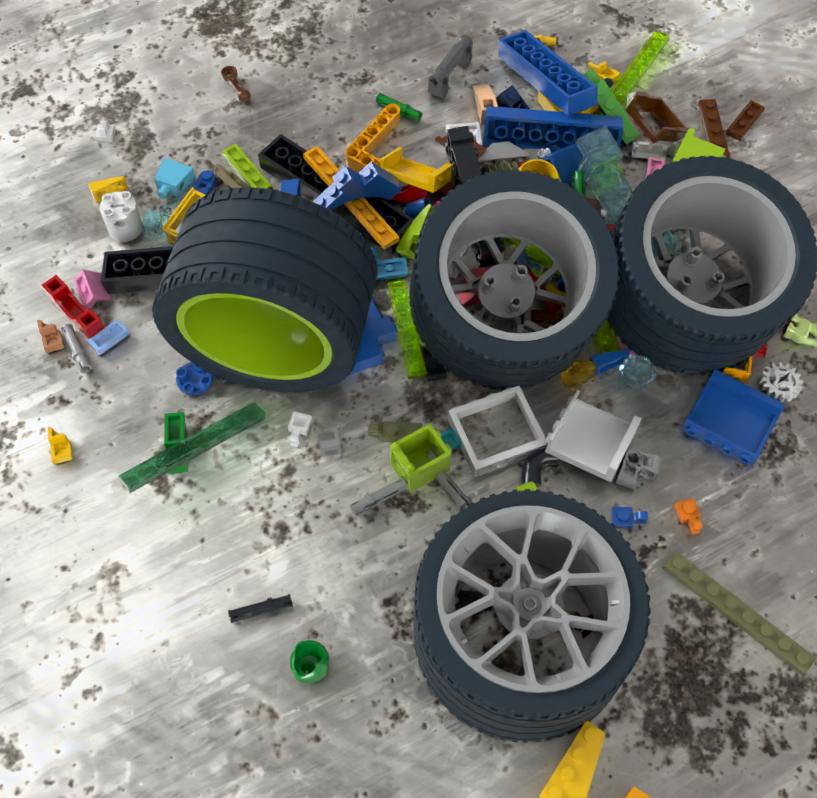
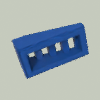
(608, 361)

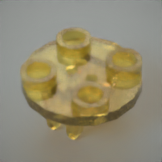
(578, 375)

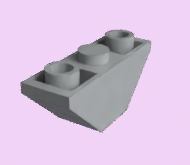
(502, 153)

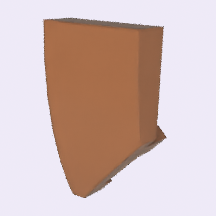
(51, 336)

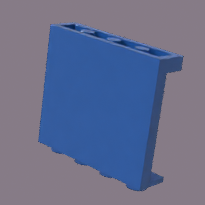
(733, 417)

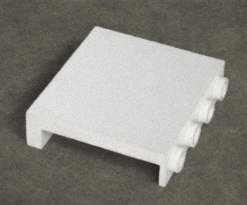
(591, 438)

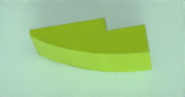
(408, 242)

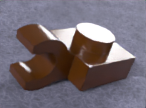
(544, 319)

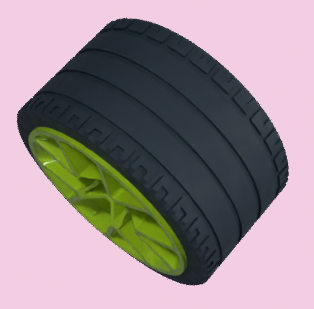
(267, 290)

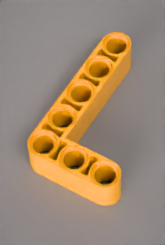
(359, 151)

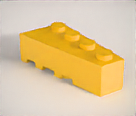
(577, 766)

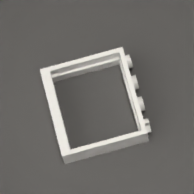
(507, 457)

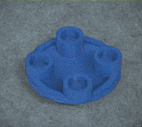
(193, 379)

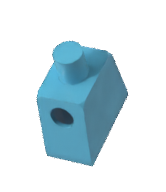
(173, 178)

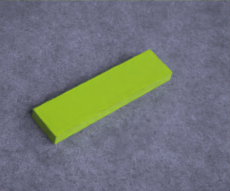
(245, 167)

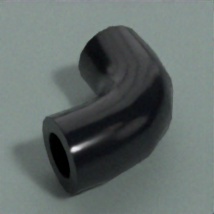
(535, 463)

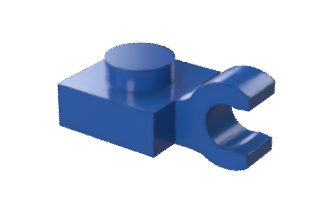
(625, 518)

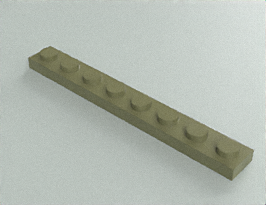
(739, 613)

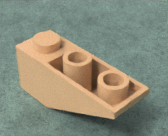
(483, 97)

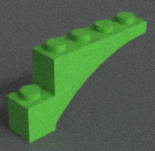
(611, 107)

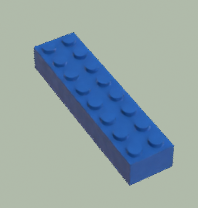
(548, 72)
(529, 126)

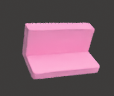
(90, 288)

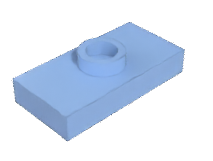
(108, 337)

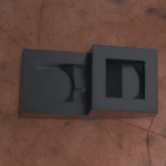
(433, 368)

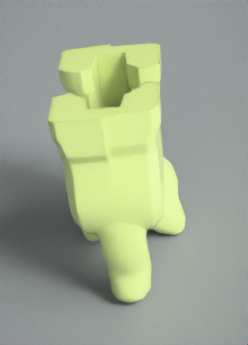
(799, 330)

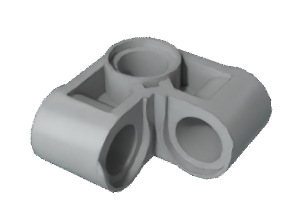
(645, 465)

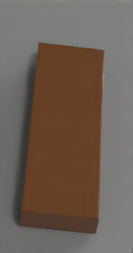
(745, 120)

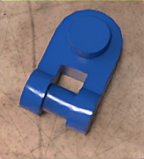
(206, 180)

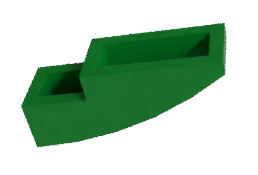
(174, 433)

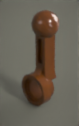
(243, 94)

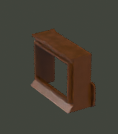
(672, 127)

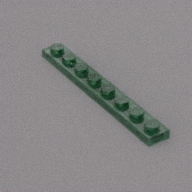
(191, 447)

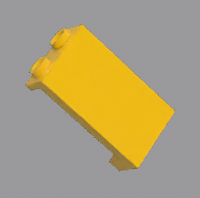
(416, 173)

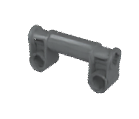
(459, 54)

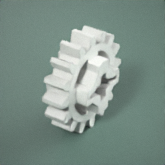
(781, 382)

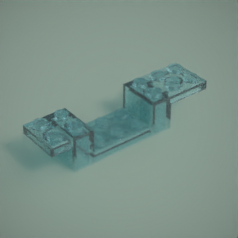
(606, 179)

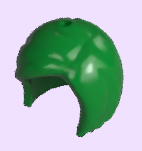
(310, 655)

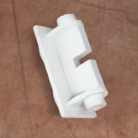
(644, 150)

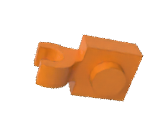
(689, 513)

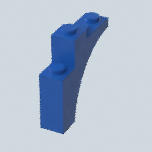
(350, 185)
(376, 333)

